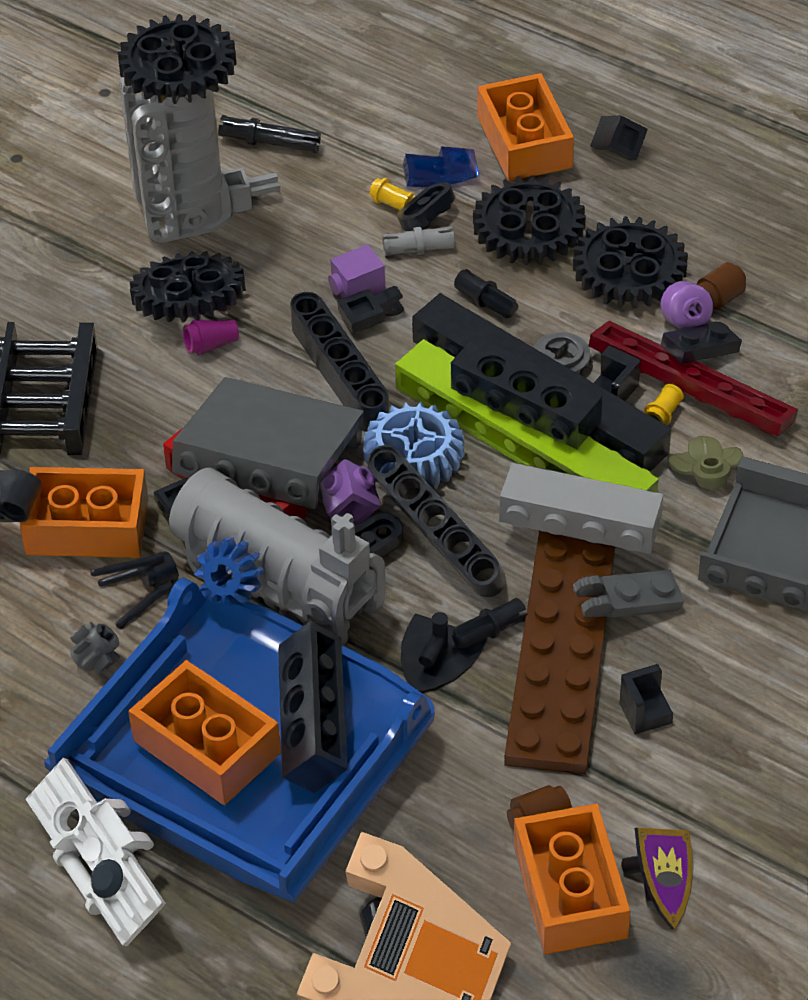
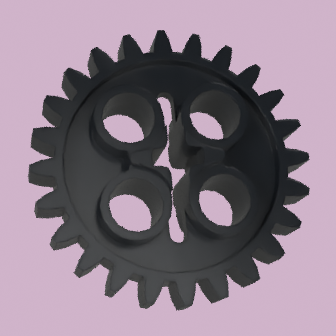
(198, 48)
(502, 215)
(629, 261)
(187, 286)

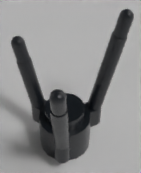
(154, 571)

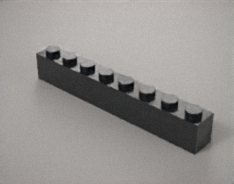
(621, 427)

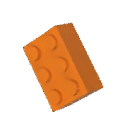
(525, 127)
(87, 513)
(205, 732)
(571, 879)

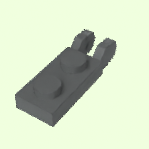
(629, 594)

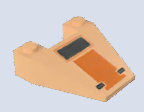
(420, 940)

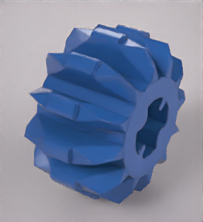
(239, 562)

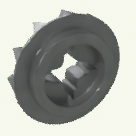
(558, 342)

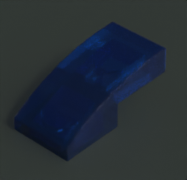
(451, 166)

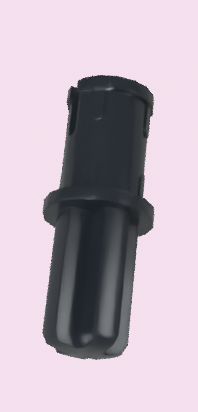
(485, 293)
(489, 623)

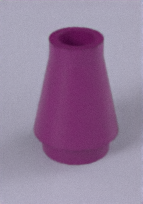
(208, 335)

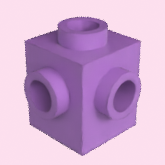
(351, 491)

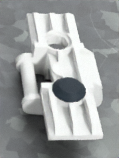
(117, 883)

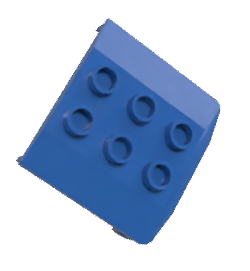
(272, 829)

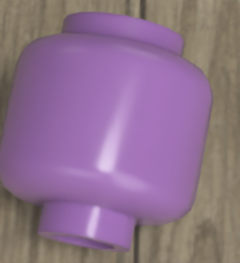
(686, 305)

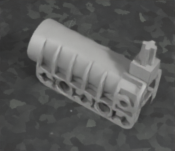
(187, 172)
(305, 569)

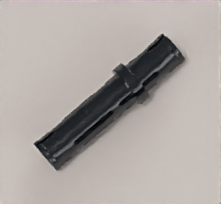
(256, 131)

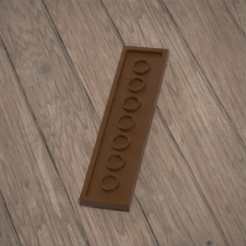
(558, 659)

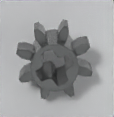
(94, 647)

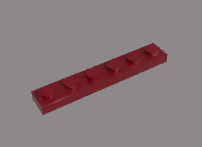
(698, 380)

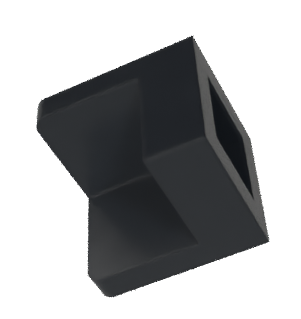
(619, 136)
(619, 373)
(643, 699)

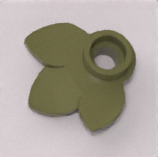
(706, 462)

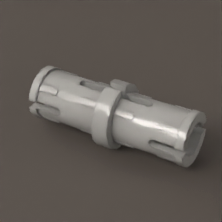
(418, 241)

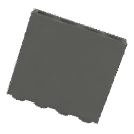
(267, 440)
(762, 536)

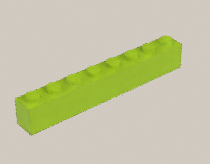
(426, 378)

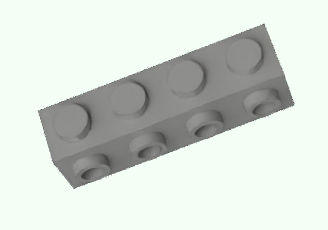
(580, 508)

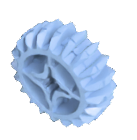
(423, 437)

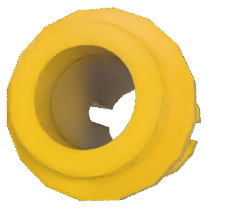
(389, 194)
(665, 404)

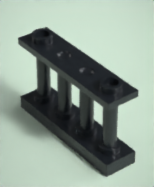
(72, 401)

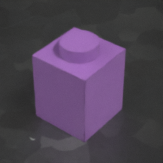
(357, 272)

